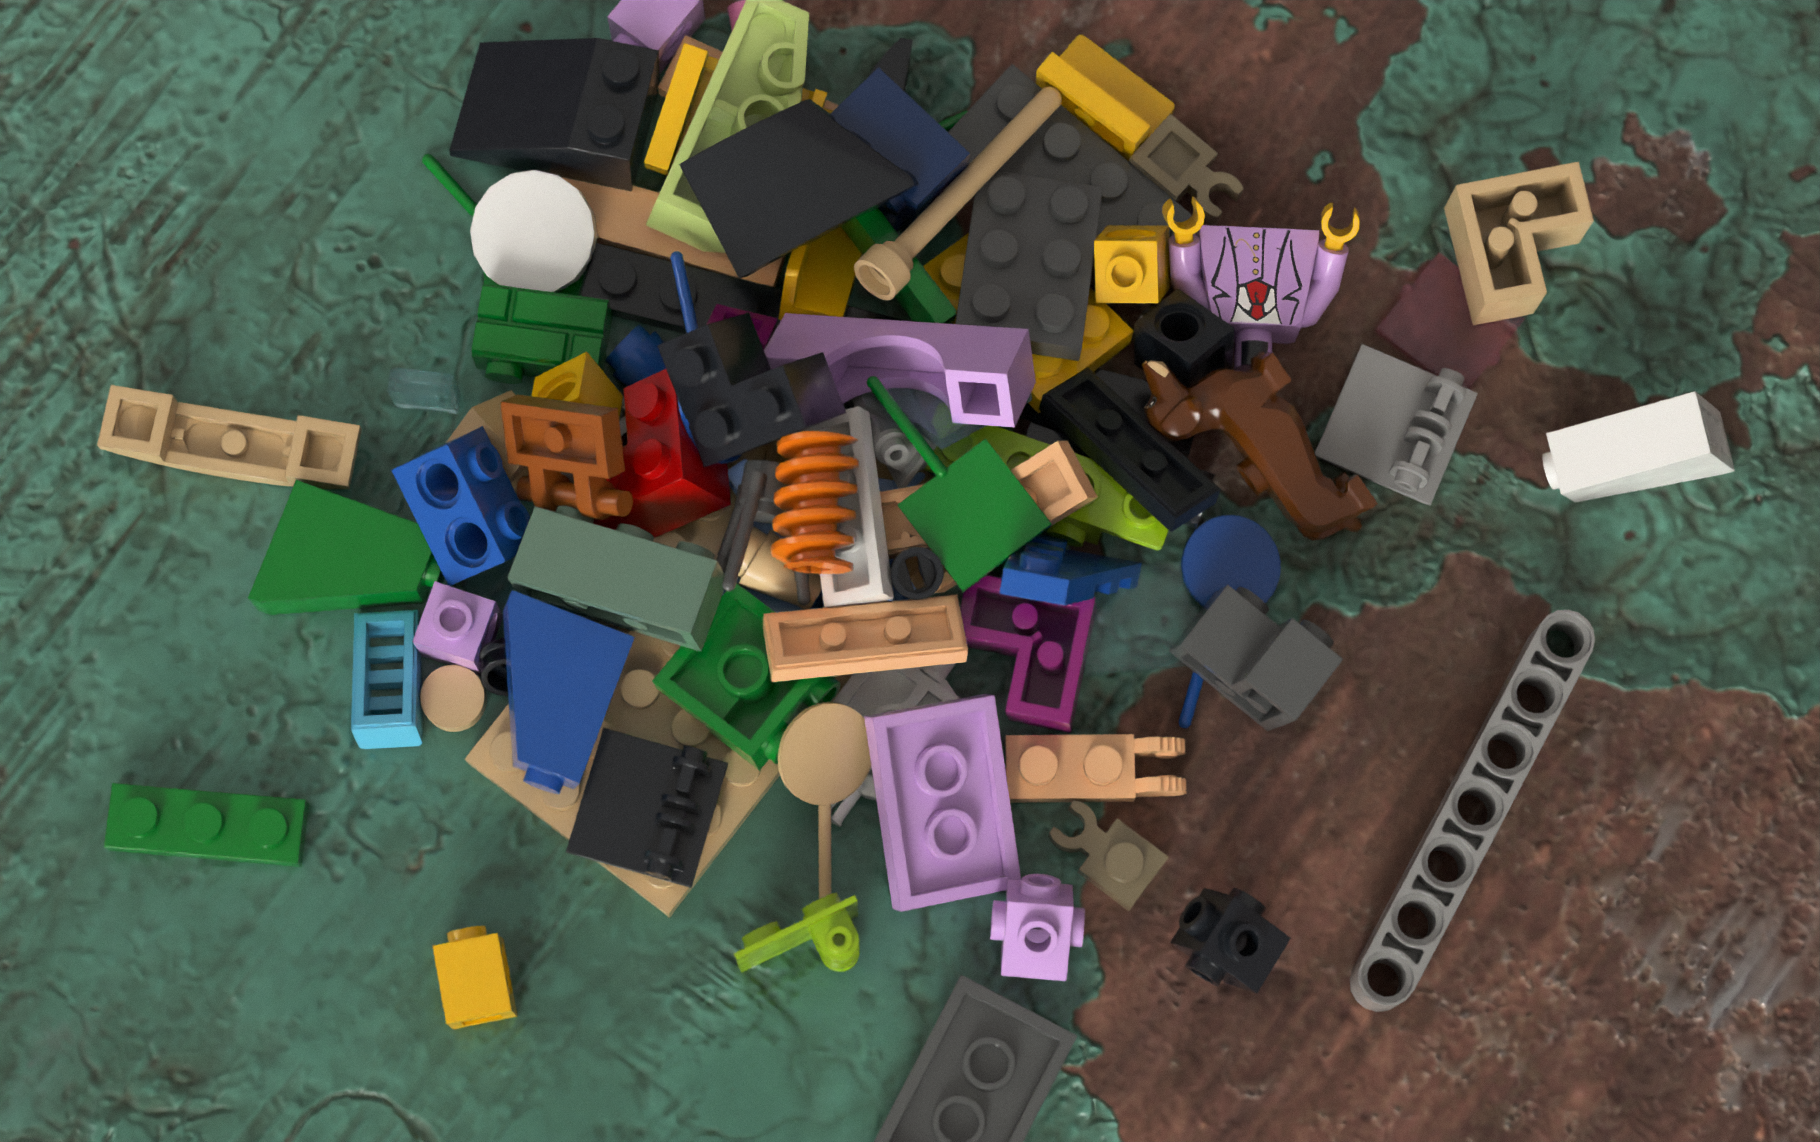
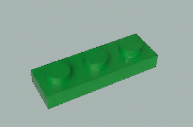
(206, 825)

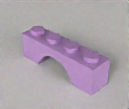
(973, 369)

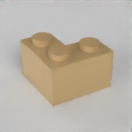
(1503, 225)

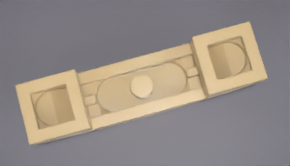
(227, 441)

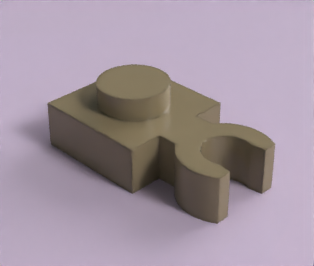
(1180, 165)
(1116, 861)

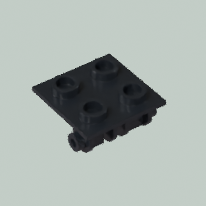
(647, 807)

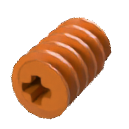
(813, 502)

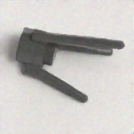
(752, 504)

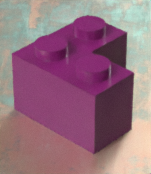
(1047, 644)

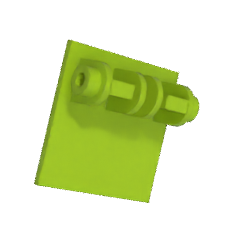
(824, 921)

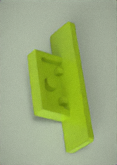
(1111, 513)

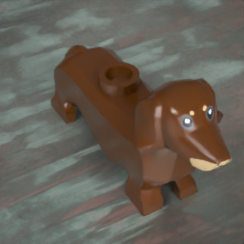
(1266, 435)

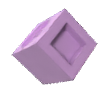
(656, 24)
(456, 626)

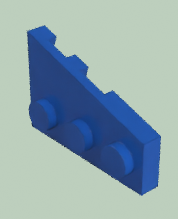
(1062, 576)

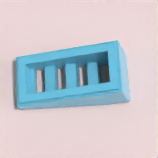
(386, 719)

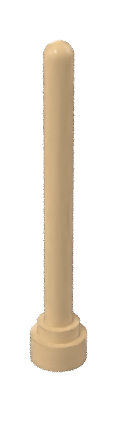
(887, 266)

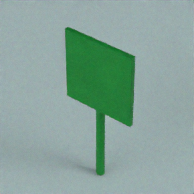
(971, 510)

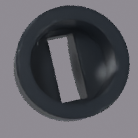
(929, 569)

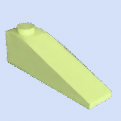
(753, 80)

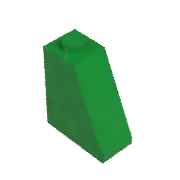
(341, 557)

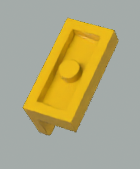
(1105, 95)
(820, 276)

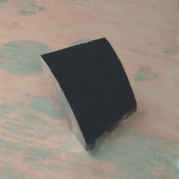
(789, 184)

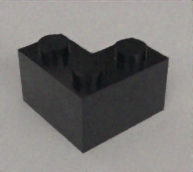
(734, 394)

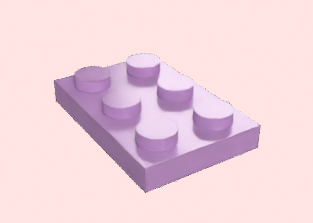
(942, 801)

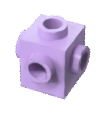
(1037, 927)

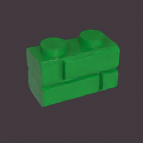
(536, 330)

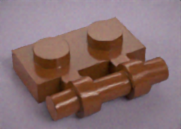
(567, 438)

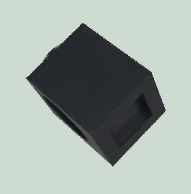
(1183, 338)

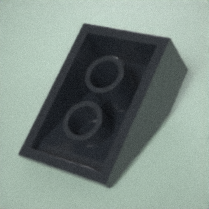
(560, 108)

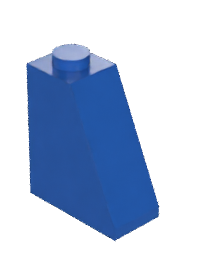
(558, 688)

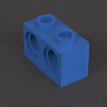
(464, 505)

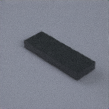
(1129, 449)

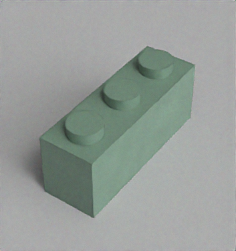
(619, 576)

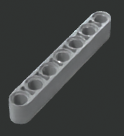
(1497, 791)

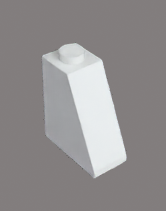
(1639, 449)

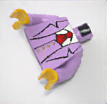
(1257, 277)

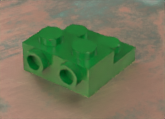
(732, 685)

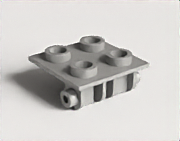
(1396, 424)

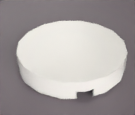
(533, 232)

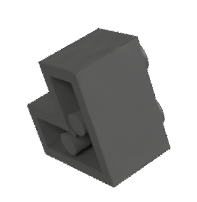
(1255, 662)

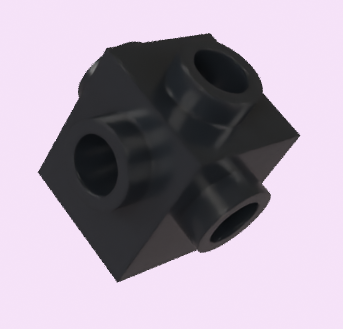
(1229, 939)

